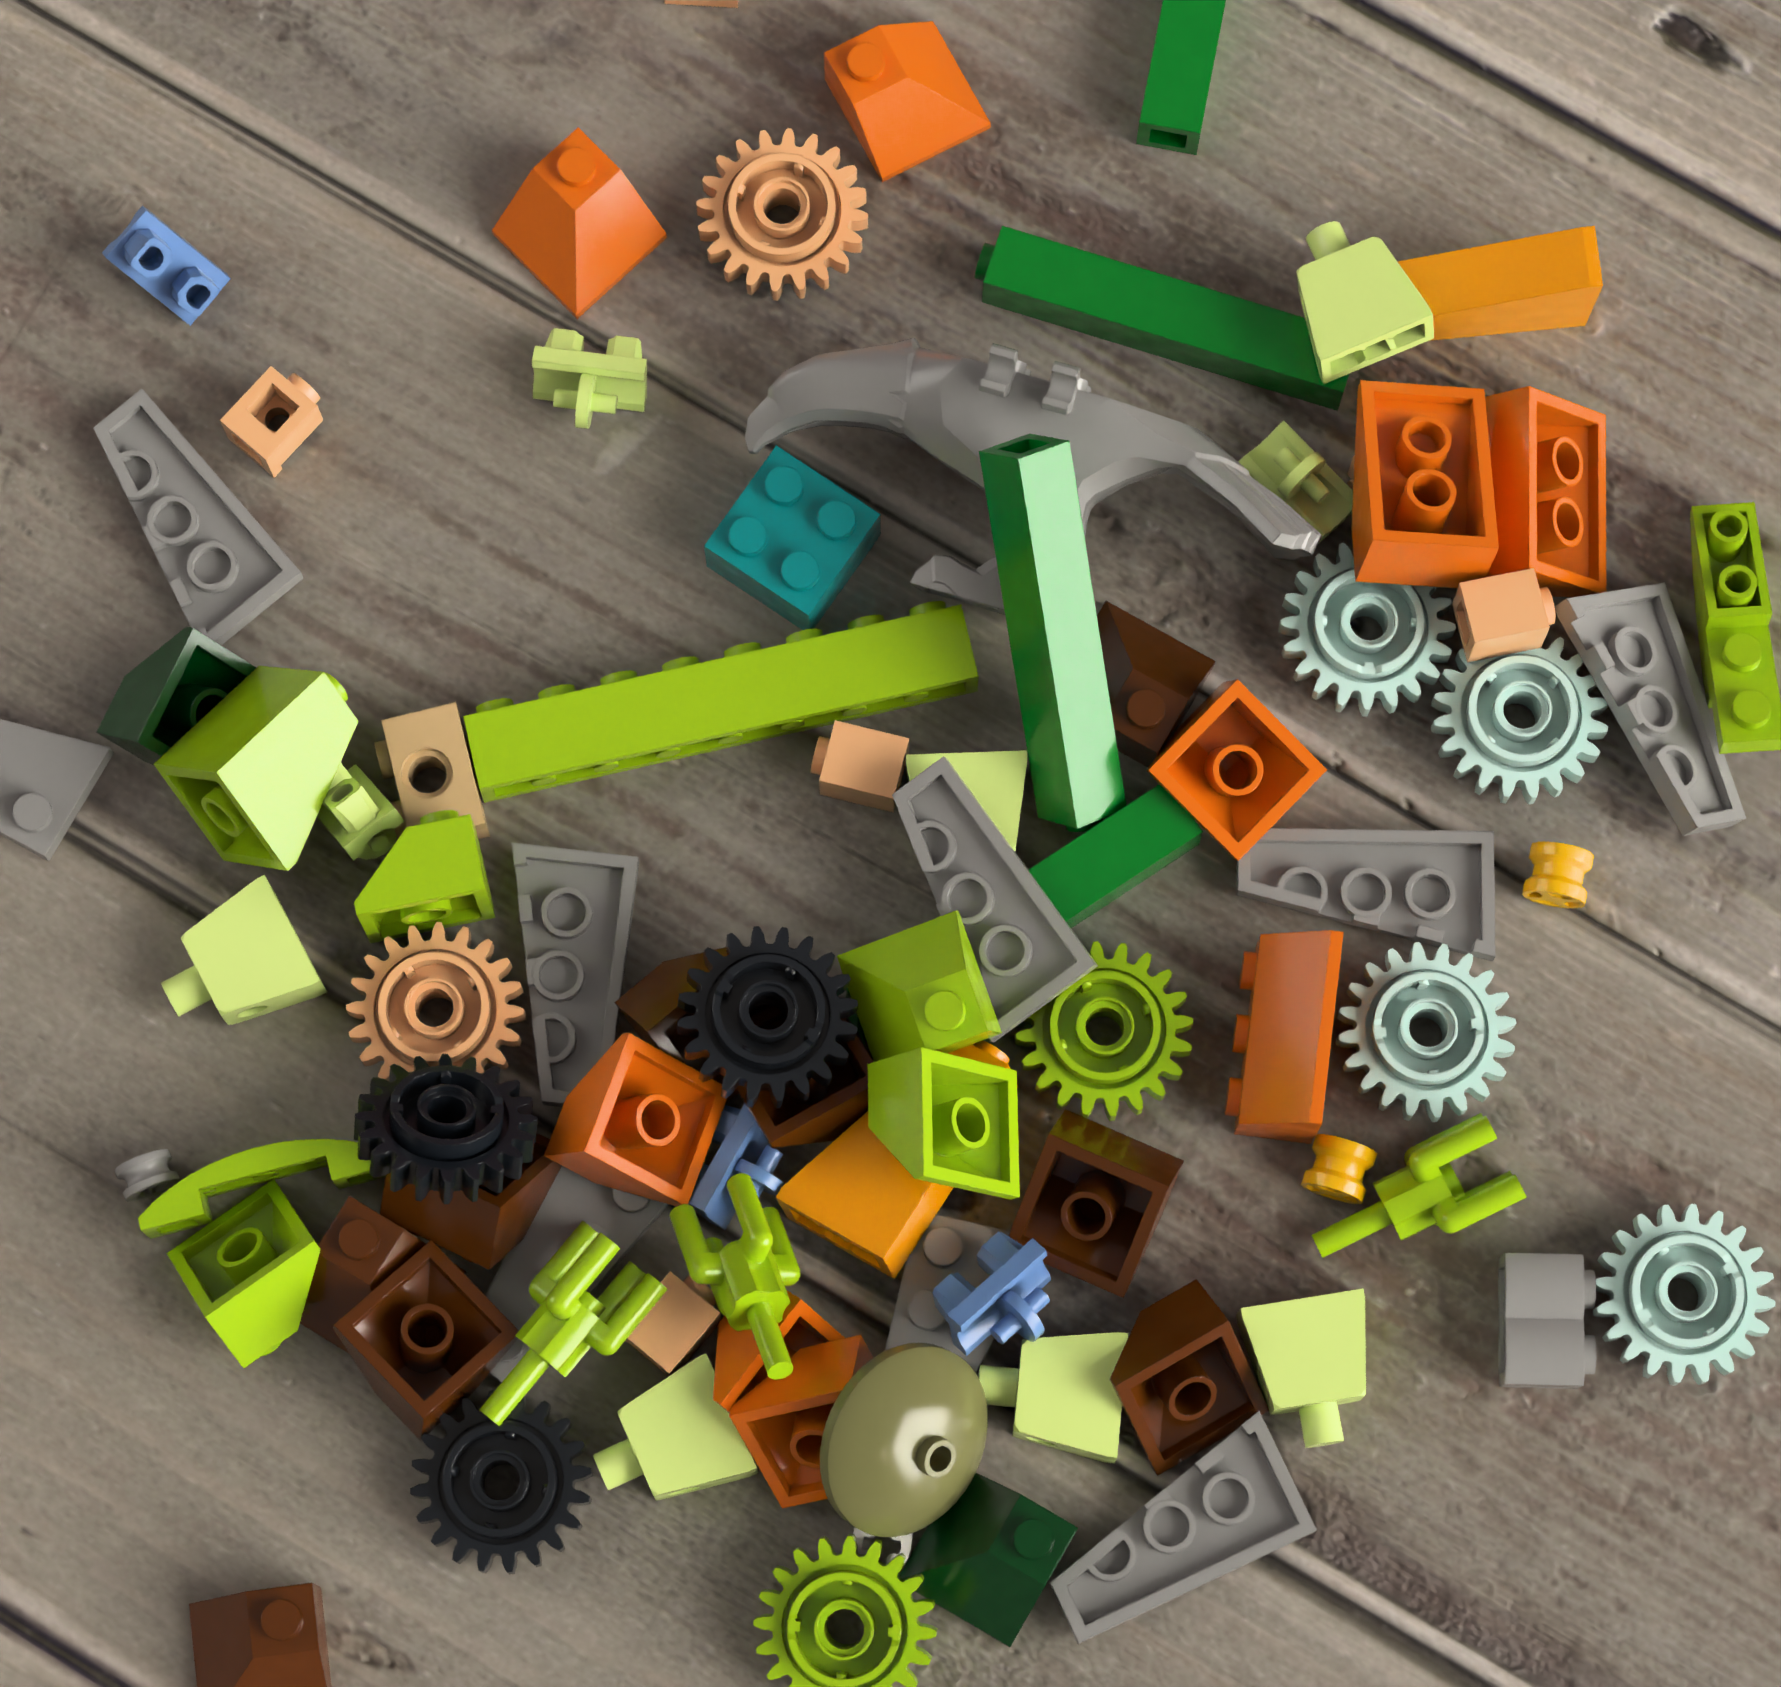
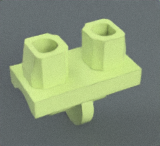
(590, 379)
(1300, 479)
(359, 815)

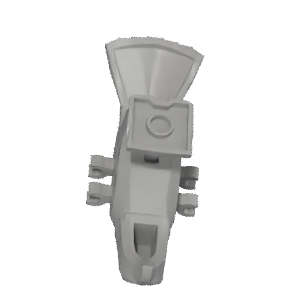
(965, 406)

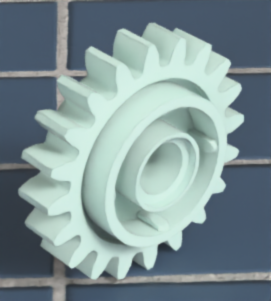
(1358, 665)
(1515, 754)
(1433, 992)
(1715, 1269)

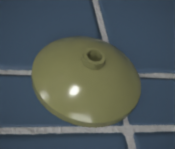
(903, 1439)

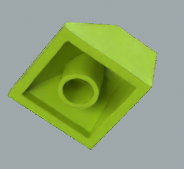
(427, 879)
(920, 990)
(948, 1119)
(251, 1272)

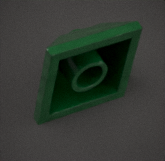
(171, 693)
(990, 1557)

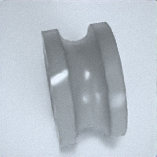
(147, 1175)

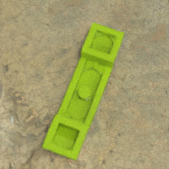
(187, 1202)

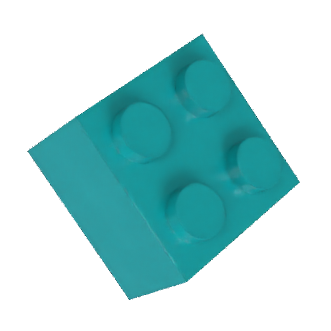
(792, 539)

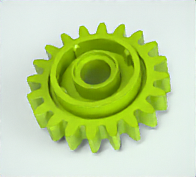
(1116, 1070)
(854, 1584)

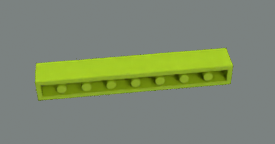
(721, 701)

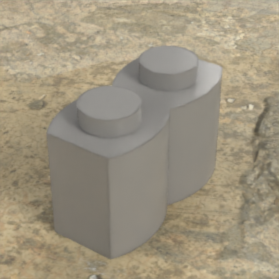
(1543, 1320)

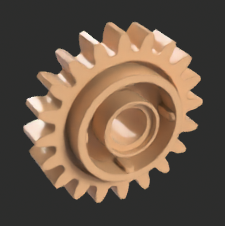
(789, 250)
(429, 972)

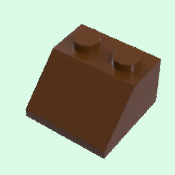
(1095, 1201)
(478, 1229)

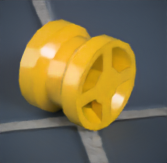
(1557, 874)
(1338, 1169)

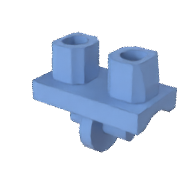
(166, 265)
(740, 1151)
(1003, 1302)

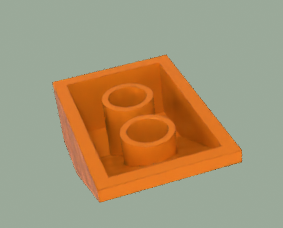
(1422, 485)

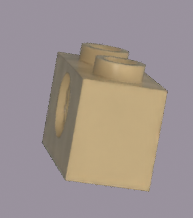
(424, 741)

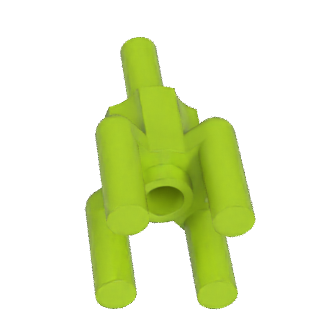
(1428, 1191)
(746, 1273)
(573, 1319)

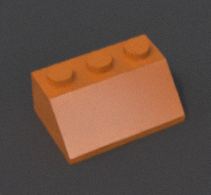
(1549, 490)
(1285, 1035)

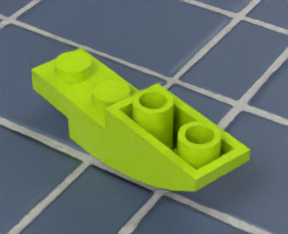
(1734, 627)

